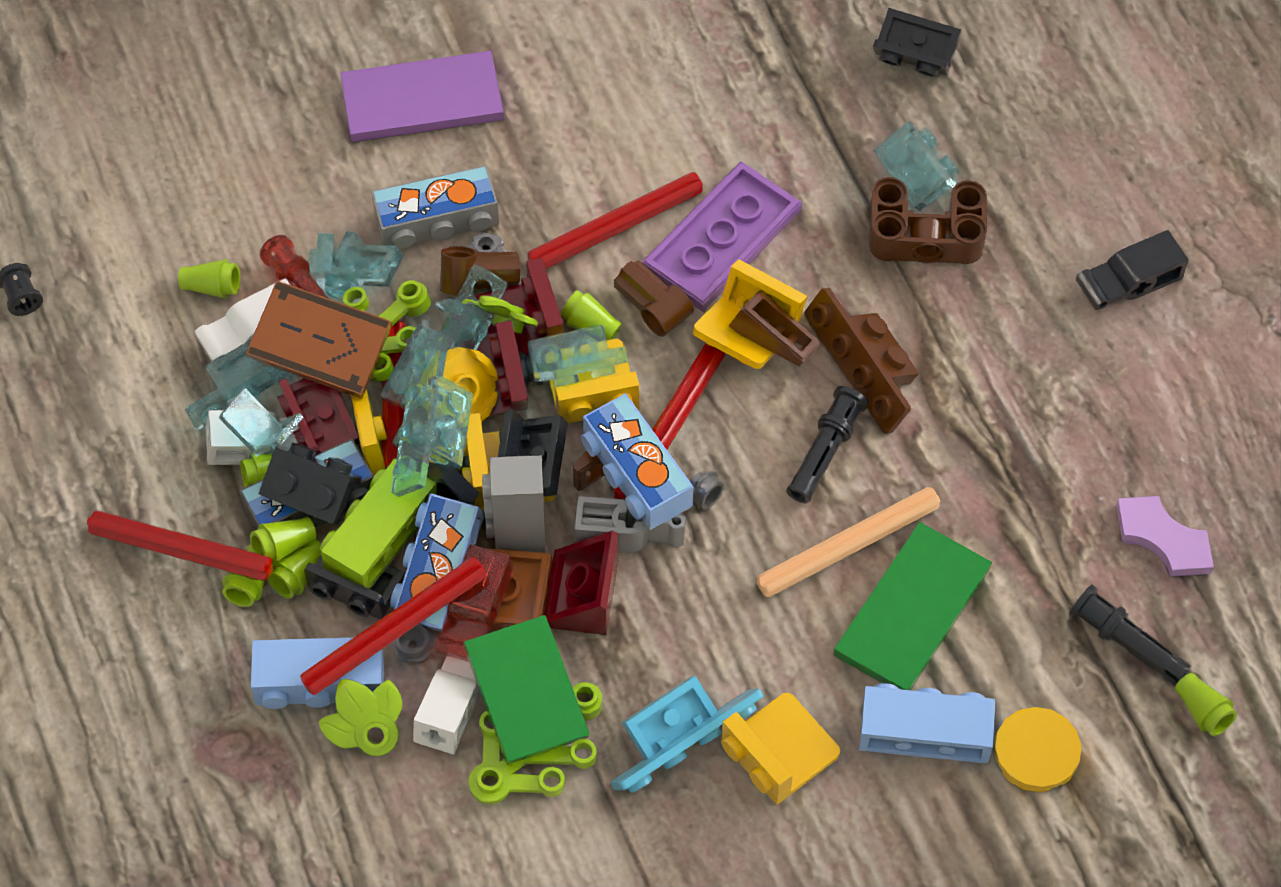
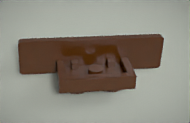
(866, 356)

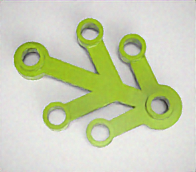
(404, 305)
(512, 782)

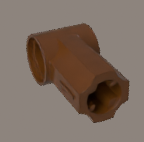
(458, 261)
(659, 305)

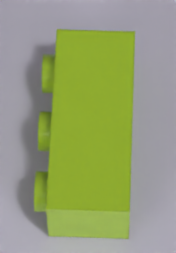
(373, 530)

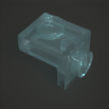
(373, 263)
(331, 279)

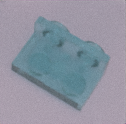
(916, 162)
(573, 353)

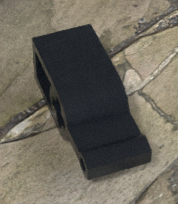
(1135, 271)

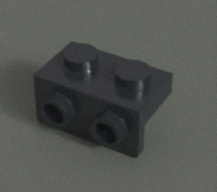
(917, 42)
(535, 438)
(308, 482)
(356, 597)

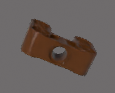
(927, 236)

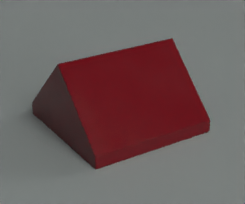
(583, 584)

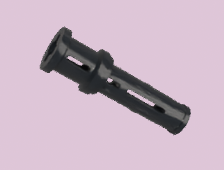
(833, 429)
(1115, 625)

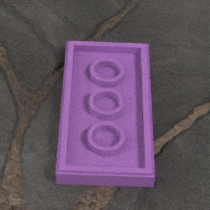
(421, 96)
(724, 227)

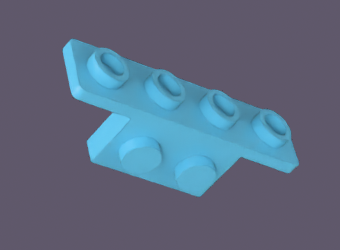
(674, 724)

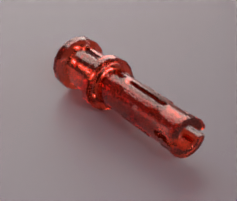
(289, 264)

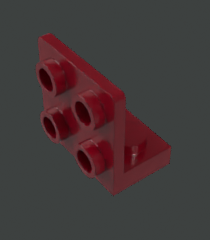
(539, 303)
(503, 353)

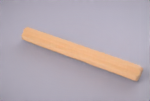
(848, 542)

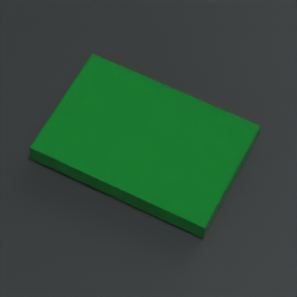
(526, 689)

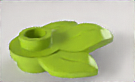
(503, 311)
(359, 712)

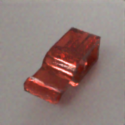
(478, 607)

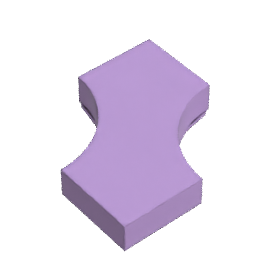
(1179, 547)

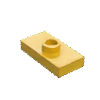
(370, 431)

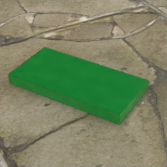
(912, 608)

